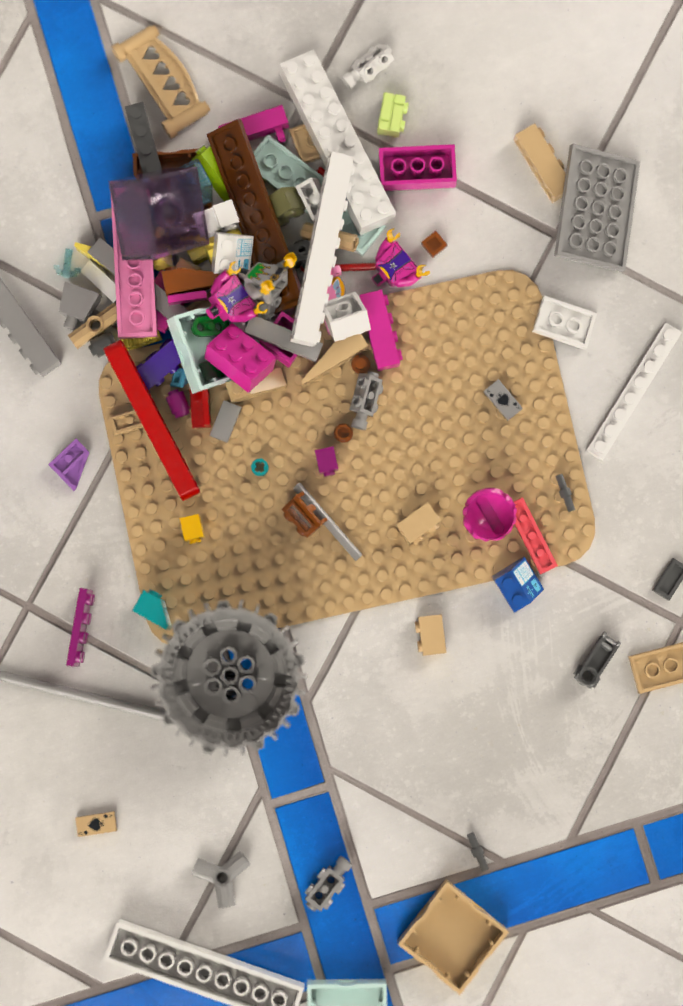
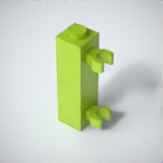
(207, 159)

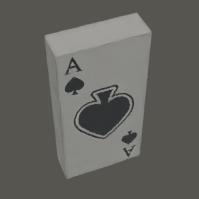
(503, 400)

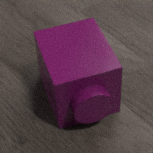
(326, 461)

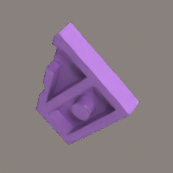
(70, 463)

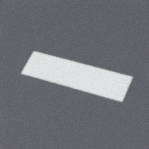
(100, 280)

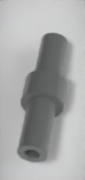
(565, 492)
(477, 851)

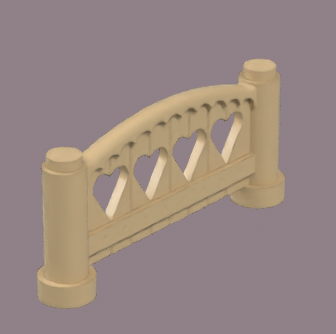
(177, 115)

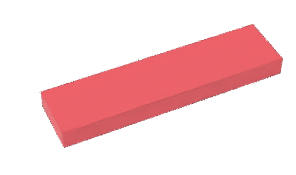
(533, 538)

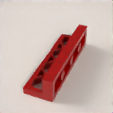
(200, 409)

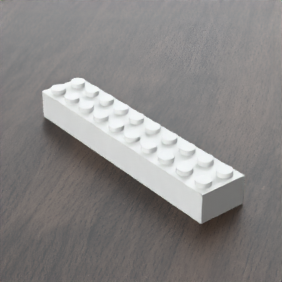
(333, 132)
(198, 969)

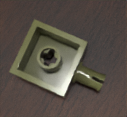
(287, 204)

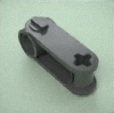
(597, 660)

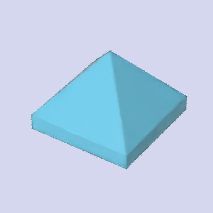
(179, 378)

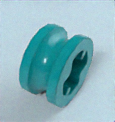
(253, 467)

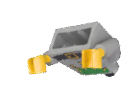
(267, 280)

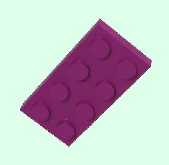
(81, 620)

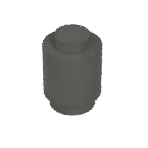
(99, 343)

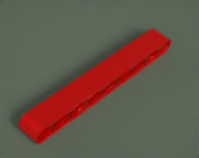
(151, 420)

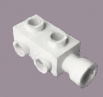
(370, 65)

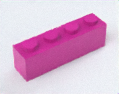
(381, 334)

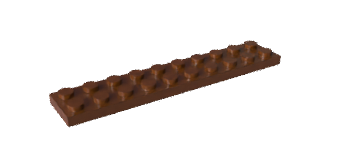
(252, 203)

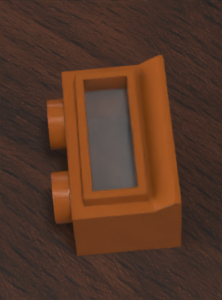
(302, 516)

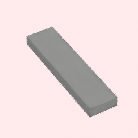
(280, 337)

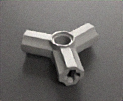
(224, 890)

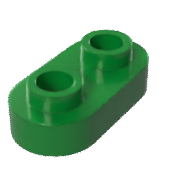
(208, 326)

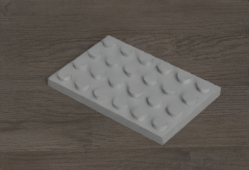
(597, 208)

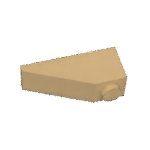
(272, 382)

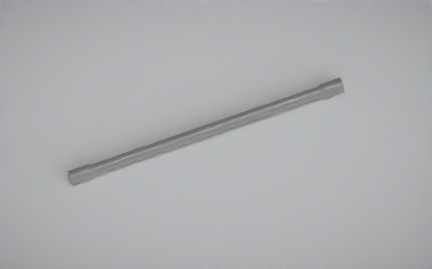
(81, 695)

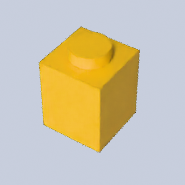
(192, 528)

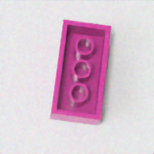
(417, 167)

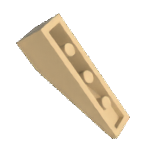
(335, 356)

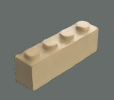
(542, 161)

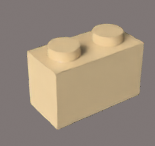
(418, 524)
(431, 635)

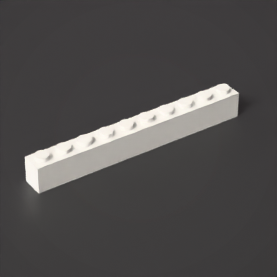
(322, 248)

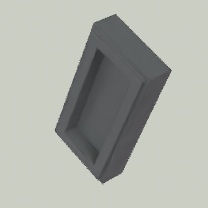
(669, 580)

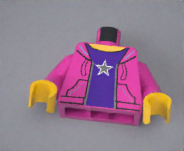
(395, 264)
(230, 299)

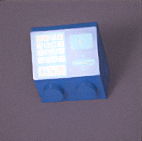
(518, 584)

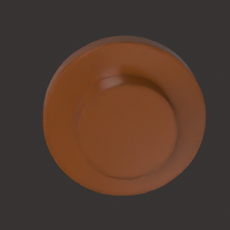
(360, 364)
(343, 433)

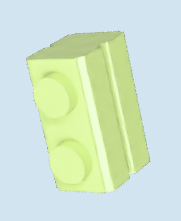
(391, 115)

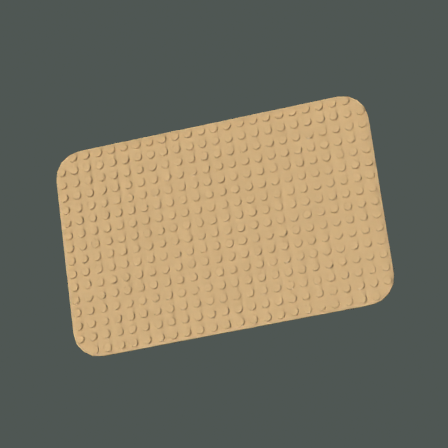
(424, 444)

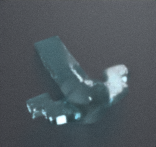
(66, 272)

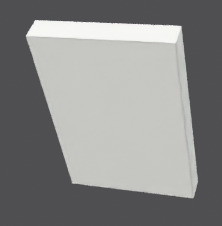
(564, 322)

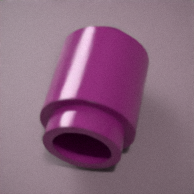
(178, 403)

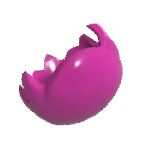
(489, 514)

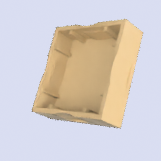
(452, 936)

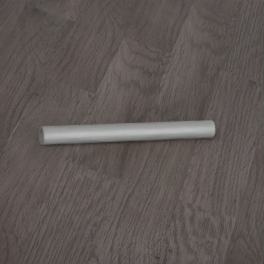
(329, 524)

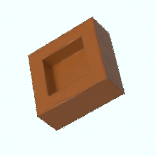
(434, 244)

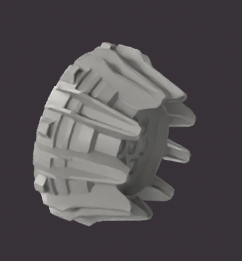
(210, 714)

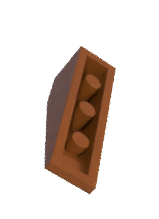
(187, 280)

